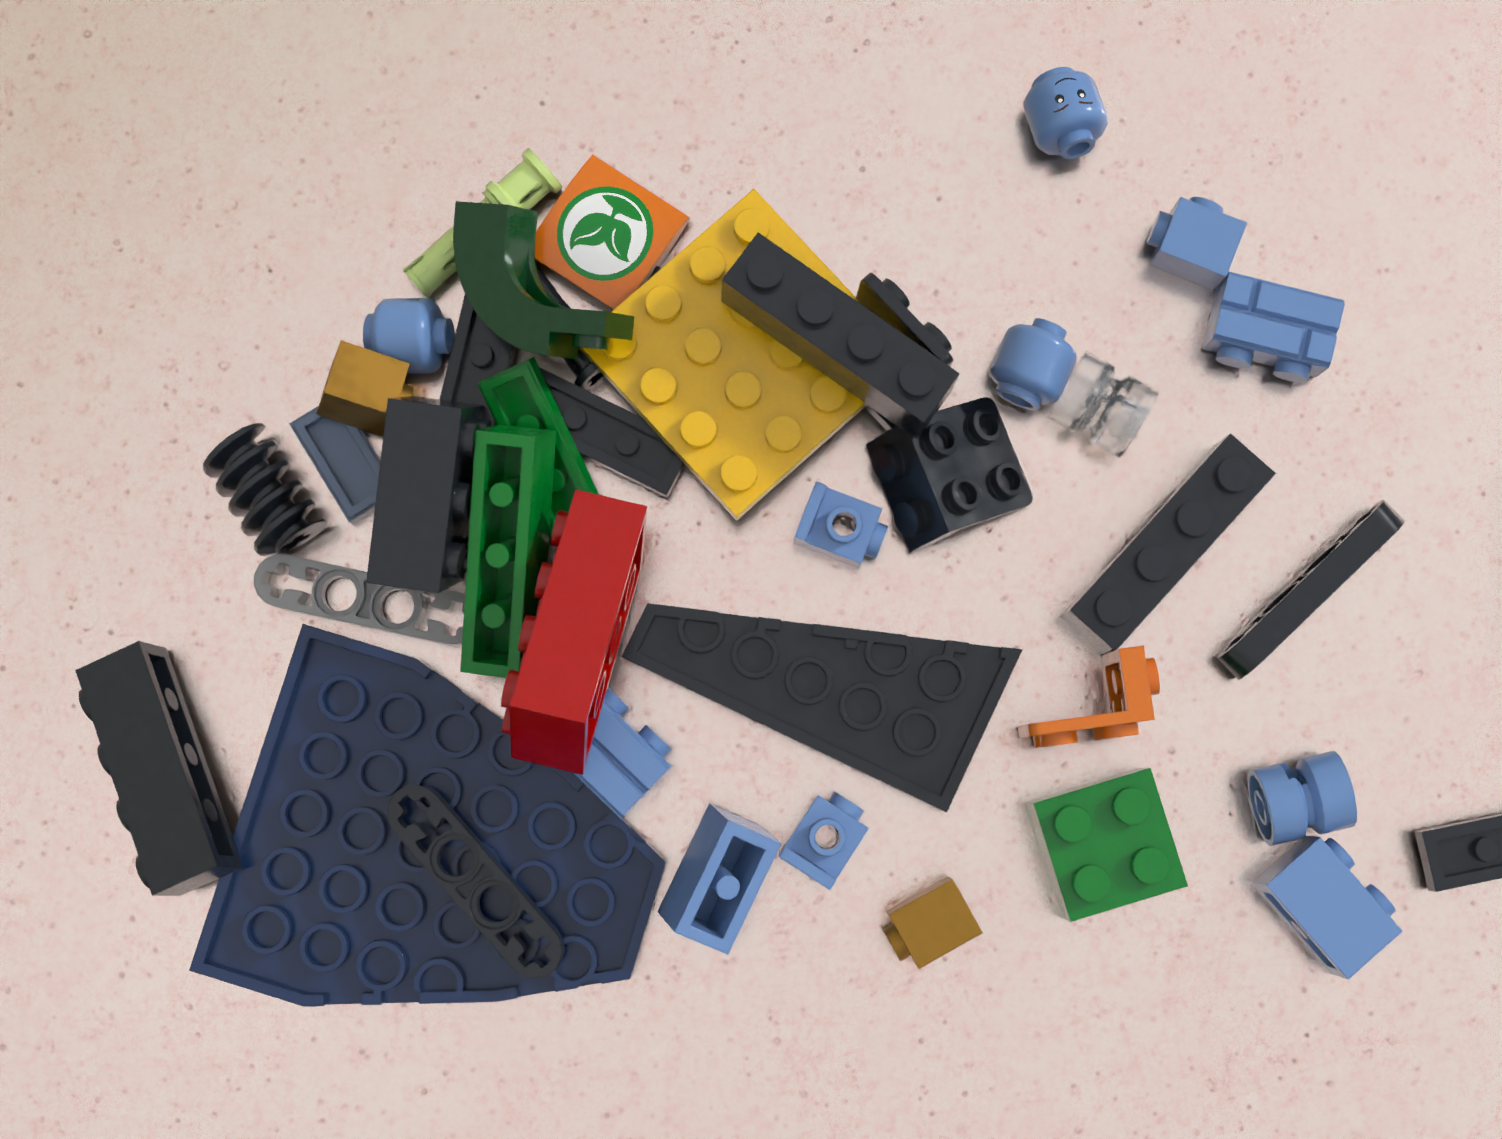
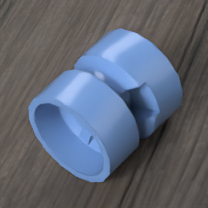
(1295, 799)

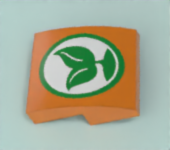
(607, 233)

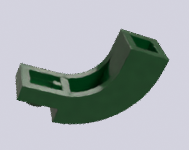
(502, 285)

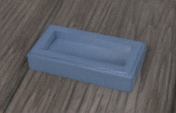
(343, 461)

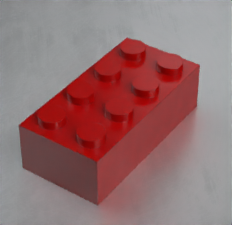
(575, 632)

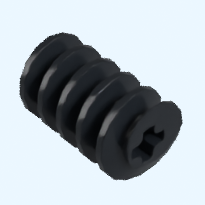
(260, 493)

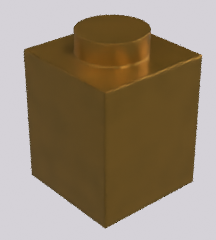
(361, 386)
(931, 923)

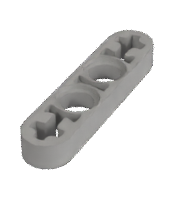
(367, 607)

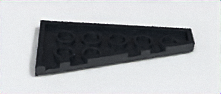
(863, 697)

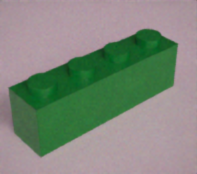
(505, 543)

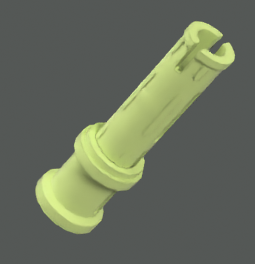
(520, 188)

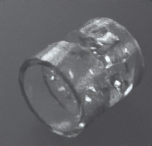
(1103, 404)

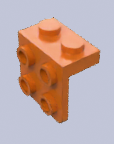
(1129, 688)

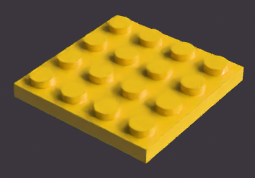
(714, 382)

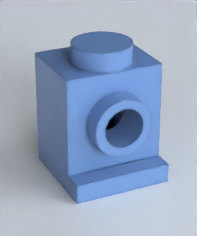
(817, 533)
(821, 863)

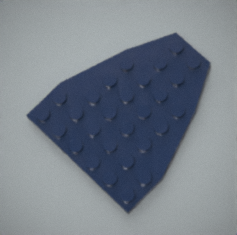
(341, 904)

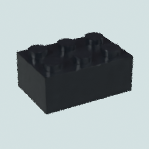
(424, 494)

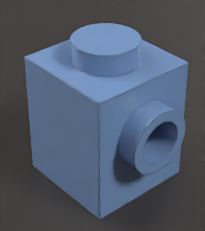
(1195, 241)

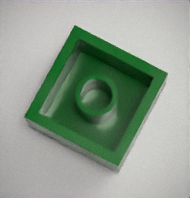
(1106, 844)

